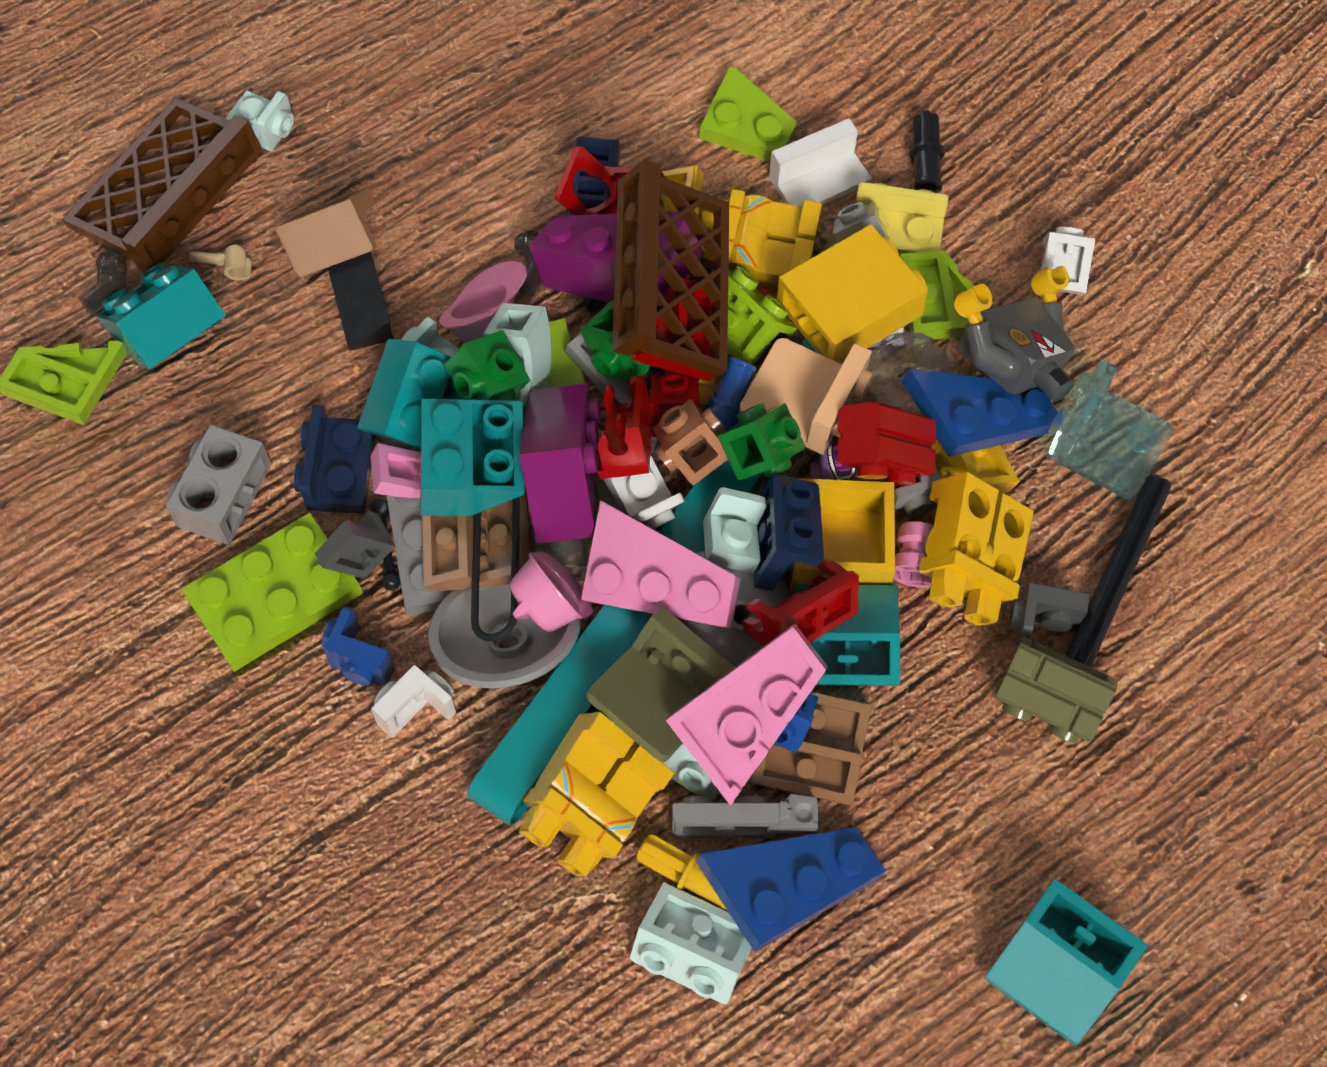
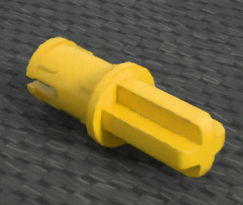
(677, 867)

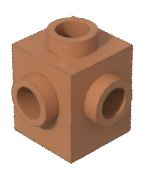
(690, 441)

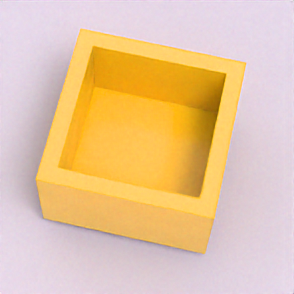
(855, 531)

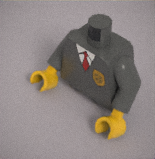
(1021, 341)

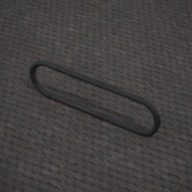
(476, 574)

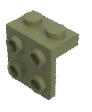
(654, 680)

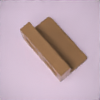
(328, 233)

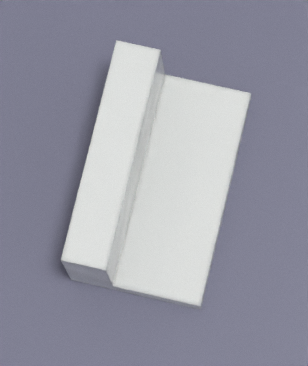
(818, 166)

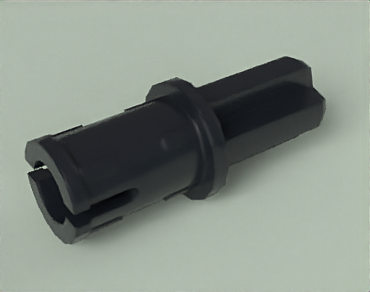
(927, 152)

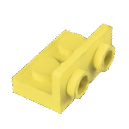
(909, 216)

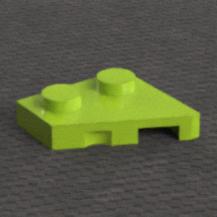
(746, 119)
(943, 285)
(62, 378)

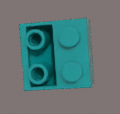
(160, 313)
(401, 382)
(469, 455)
(865, 646)
(1066, 962)

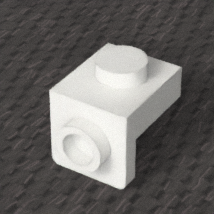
(403, 699)

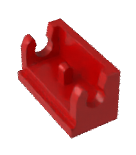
(626, 433)
(812, 610)

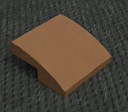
(450, 548)
(828, 757)

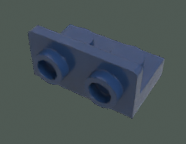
(335, 464)
(788, 529)

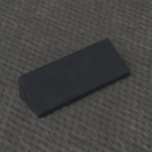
(360, 302)

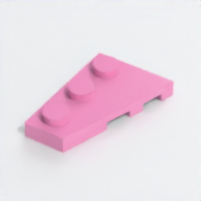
(645, 570)
(747, 709)

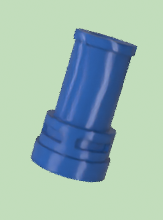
(731, 391)

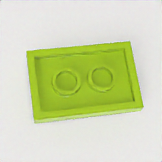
(269, 593)

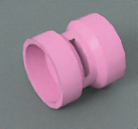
(912, 545)

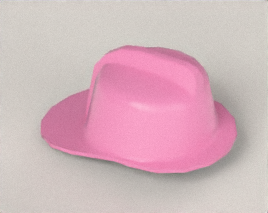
(482, 299)
(548, 593)

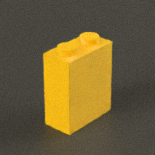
(852, 294)

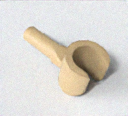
(234, 260)

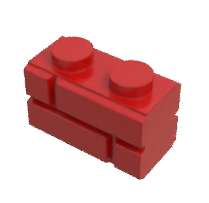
(886, 442)

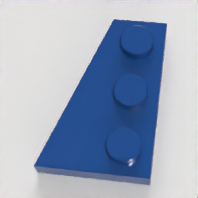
(977, 411)
(789, 881)

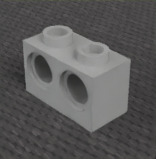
(229, 487)

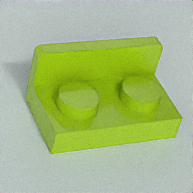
(752, 317)

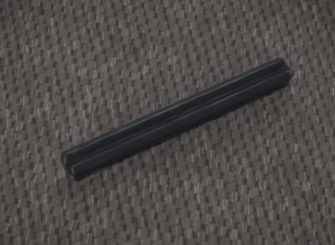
(1119, 570)

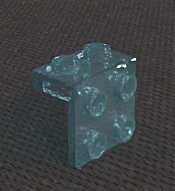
(1107, 435)

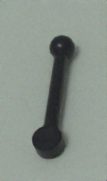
(390, 580)

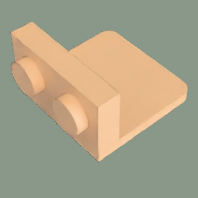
(810, 387)

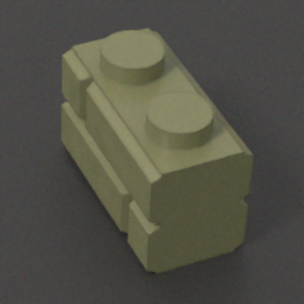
(1056, 691)

